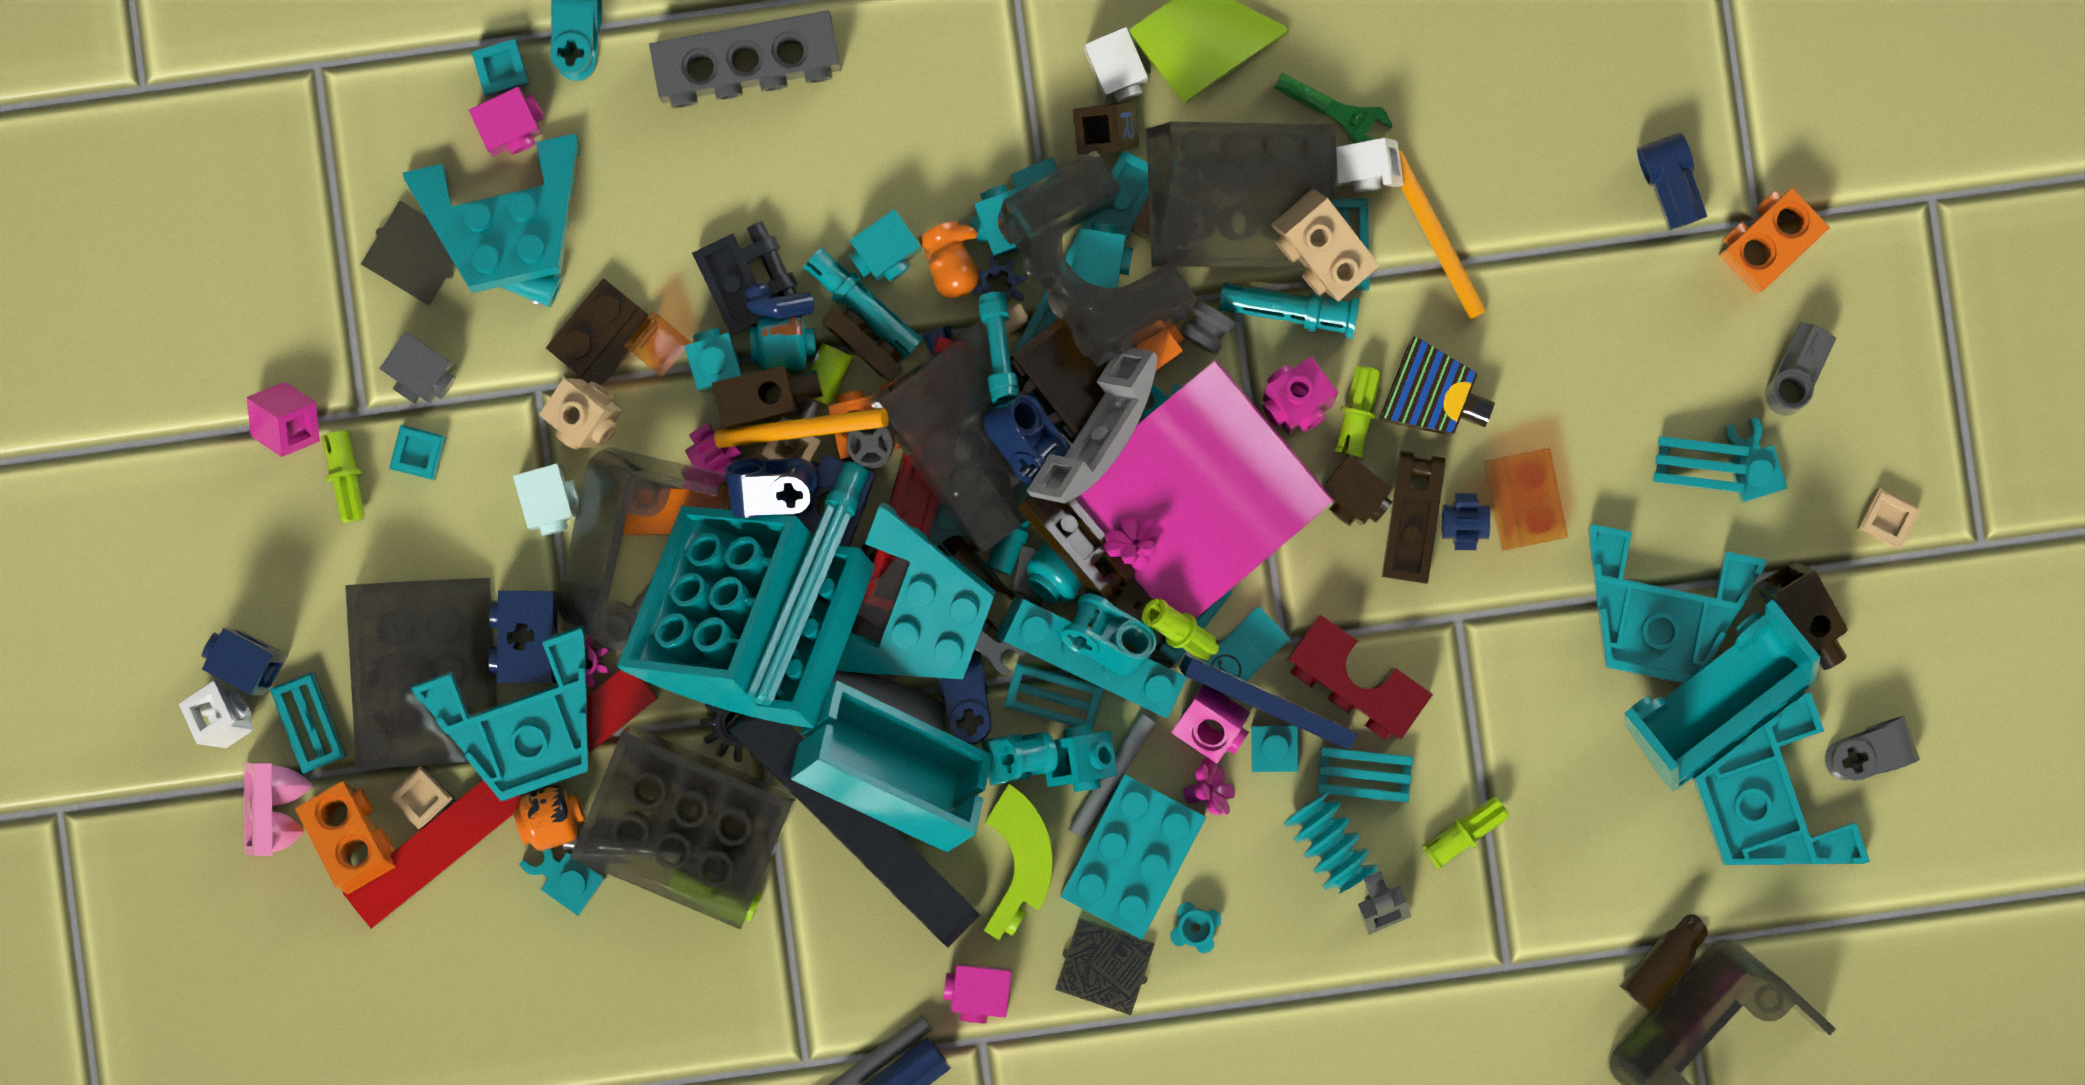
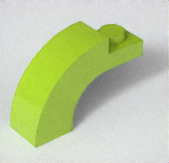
(1031, 848)

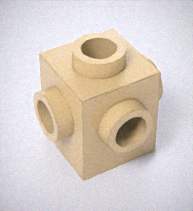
(581, 413)

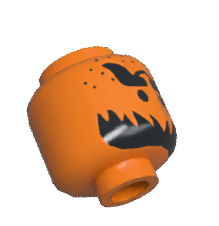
(548, 818)

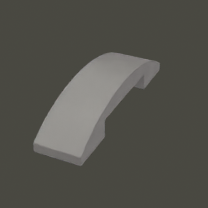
(1126, 388)

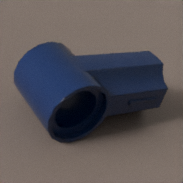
(1669, 168)

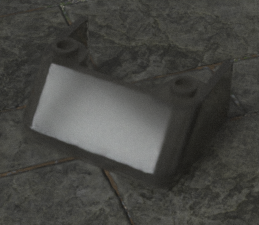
(613, 486)
(1698, 1008)

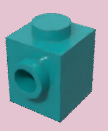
(987, 222)
(884, 248)
(1102, 255)
(712, 358)

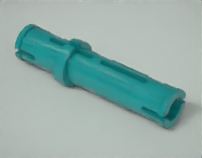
(855, 296)

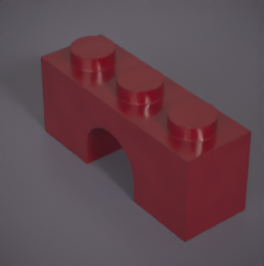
(1322, 659)

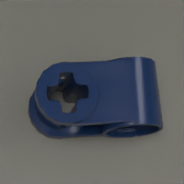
(1024, 435)
(769, 487)
(965, 696)

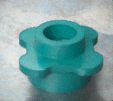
(1188, 916)

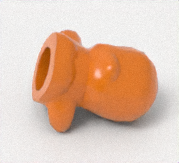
(949, 261)

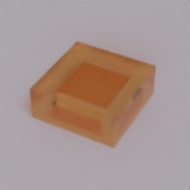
(657, 343)

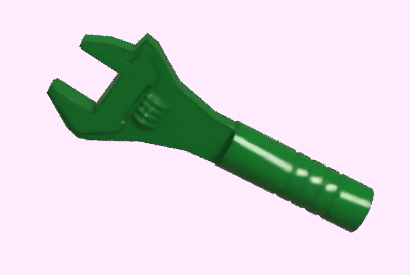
(1353, 119)

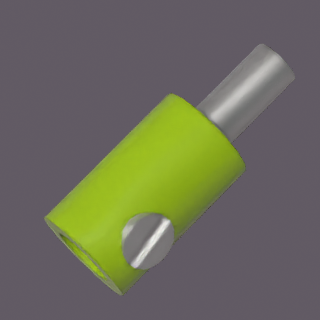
(831, 367)

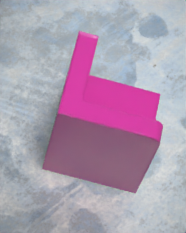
(283, 419)

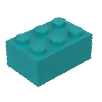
(1132, 856)

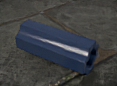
(917, 1067)

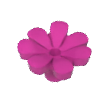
(1134, 542)
(1210, 788)

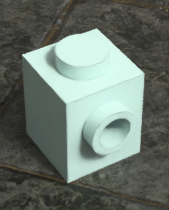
(547, 498)

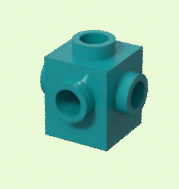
(1083, 759)

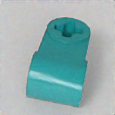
(575, 26)
(1106, 633)
(1020, 756)

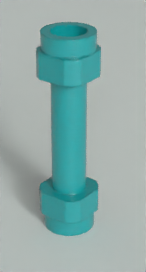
(994, 313)

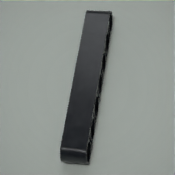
(868, 839)

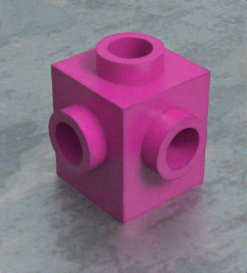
(1298, 396)

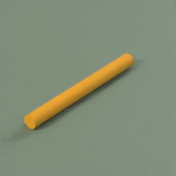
(1440, 242)
(801, 428)

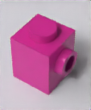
(508, 122)
(978, 991)

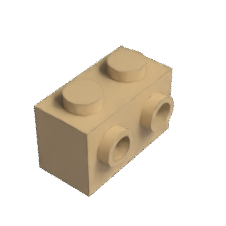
(1324, 245)

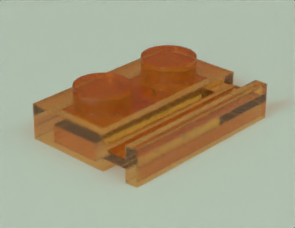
(1525, 499)

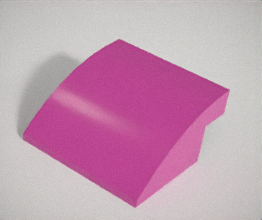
(1216, 486)

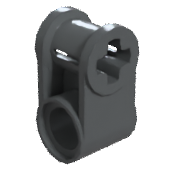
(1879, 750)

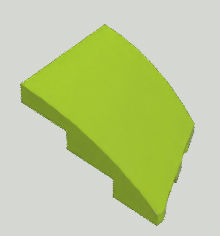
(1203, 41)

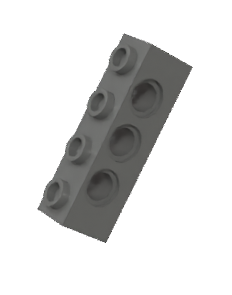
(675, 56)

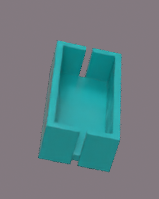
(893, 768)

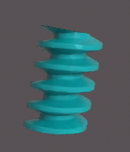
(1331, 844)

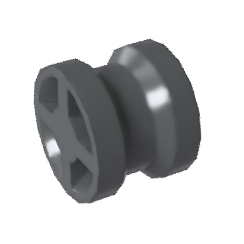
(1207, 327)
(865, 442)

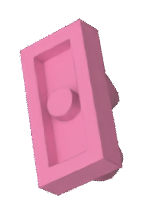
(264, 788)

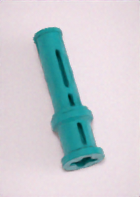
(1311, 310)

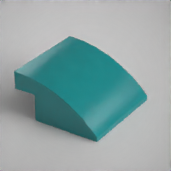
(718, 606)

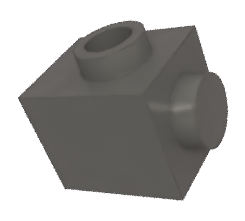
(418, 370)

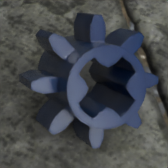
(995, 273)
(1465, 521)

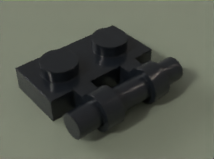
(728, 274)

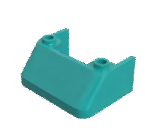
(1726, 698)

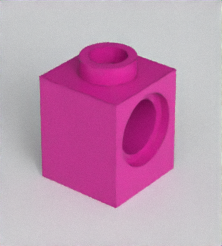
(1198, 734)

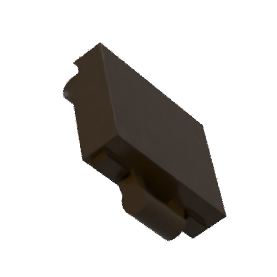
(1059, 377)

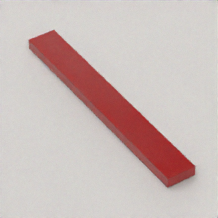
(482, 812)

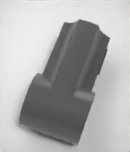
(1801, 366)

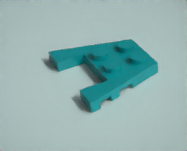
(508, 234)
(934, 615)
(1660, 628)
(528, 738)
(1756, 807)

